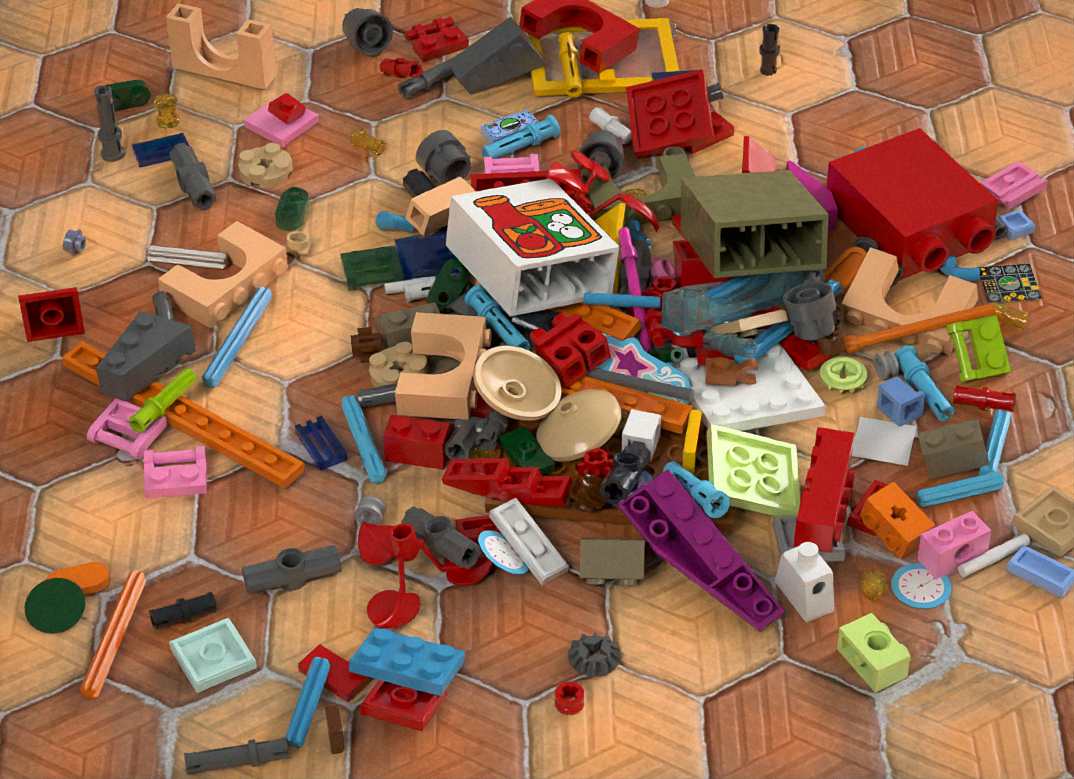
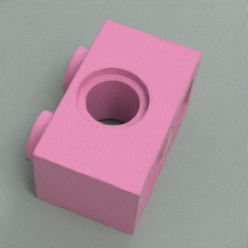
(953, 544)

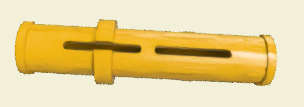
(572, 81)

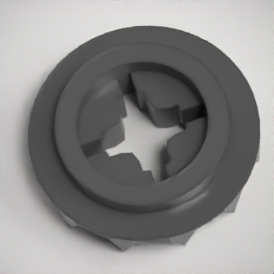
(597, 664)

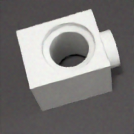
(642, 428)

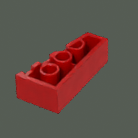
(826, 490)

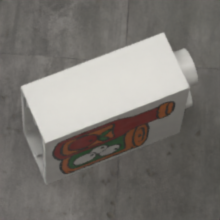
(531, 246)

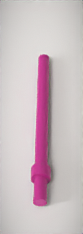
(629, 257)

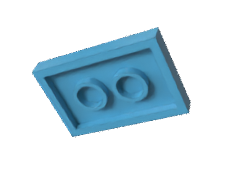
(407, 661)

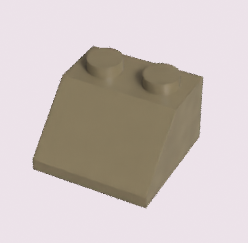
(397, 325)
(953, 448)
(612, 560)

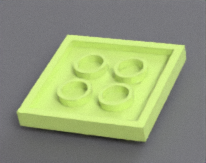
(754, 471)

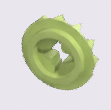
(833, 368)

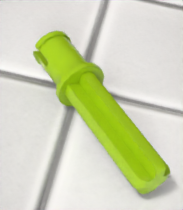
(155, 407)

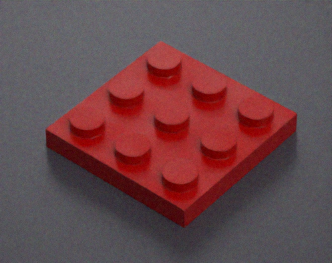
(670, 113)

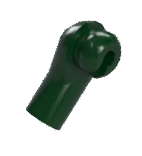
(668, 354)

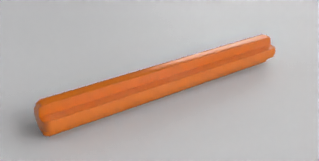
(113, 635)

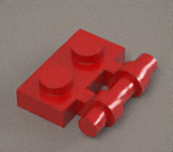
(439, 44)
(658, 334)

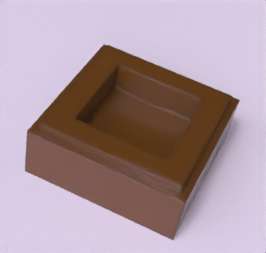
(334, 729)

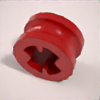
(573, 690)

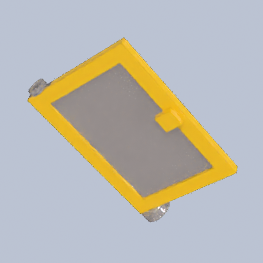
(653, 54)

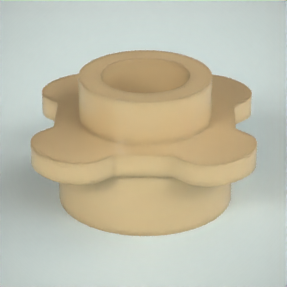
(298, 243)

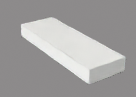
(529, 541)

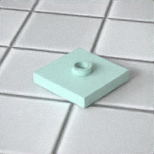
(212, 655)

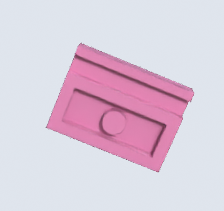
(1014, 185)

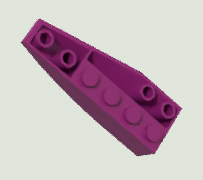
(697, 549)

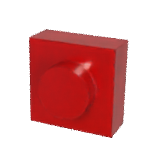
(286, 108)

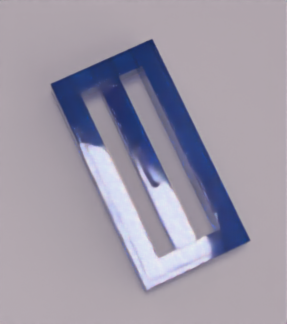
(157, 150)
(313, 428)

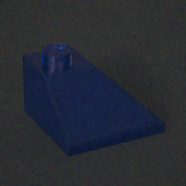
(424, 255)

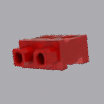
(571, 347)

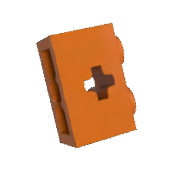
(895, 520)

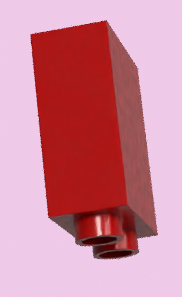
(913, 201)

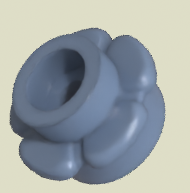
(74, 241)

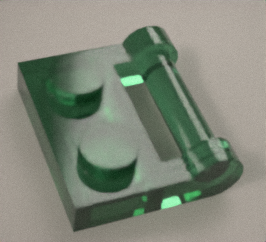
(371, 267)

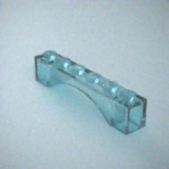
(689, 310)

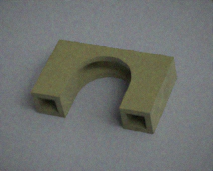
(663, 203)

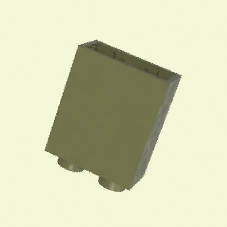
(753, 223)

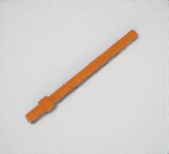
(853, 343)

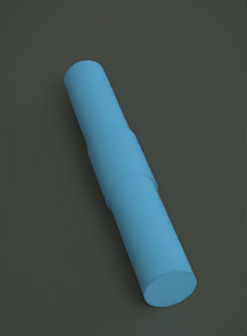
(621, 300)

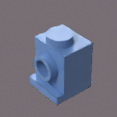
(900, 401)

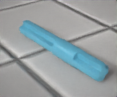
(364, 439)

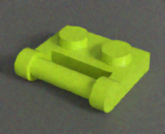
(986, 346)

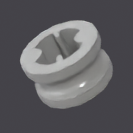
(886, 364)
(370, 510)

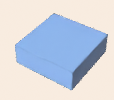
(1017, 224)

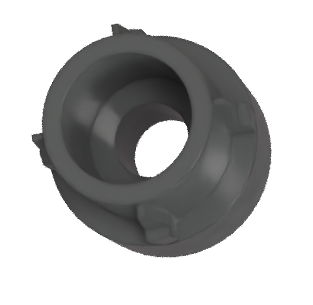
(367, 31)
(605, 144)
(443, 157)
(811, 310)

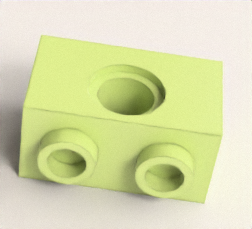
(873, 652)

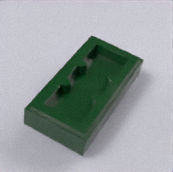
(526, 451)

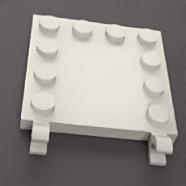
(775, 398)

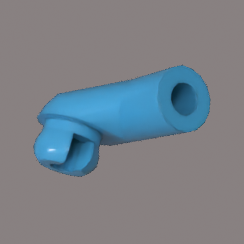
(389, 221)
(635, 233)
(968, 274)

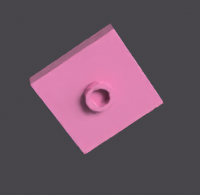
(275, 130)

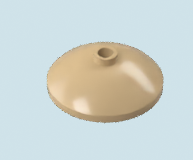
(517, 383)
(579, 424)

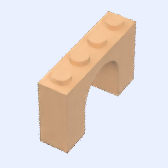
(195, 54)
(431, 209)
(213, 300)
(867, 305)
(453, 392)

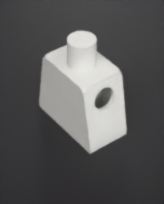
(806, 581)

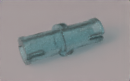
(729, 344)

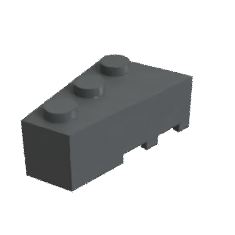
(496, 58)
(142, 353)

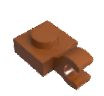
(726, 372)

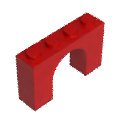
(611, 36)

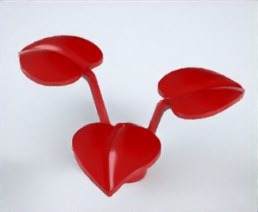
(561, 173)
(381, 543)

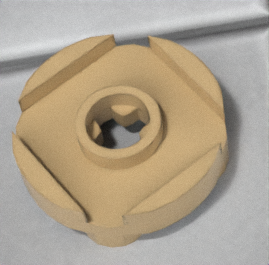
(253, 164)
(385, 364)

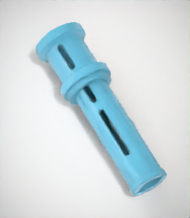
(531, 135)
(486, 304)
(917, 374)
(698, 488)

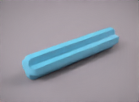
(996, 440)
(960, 489)

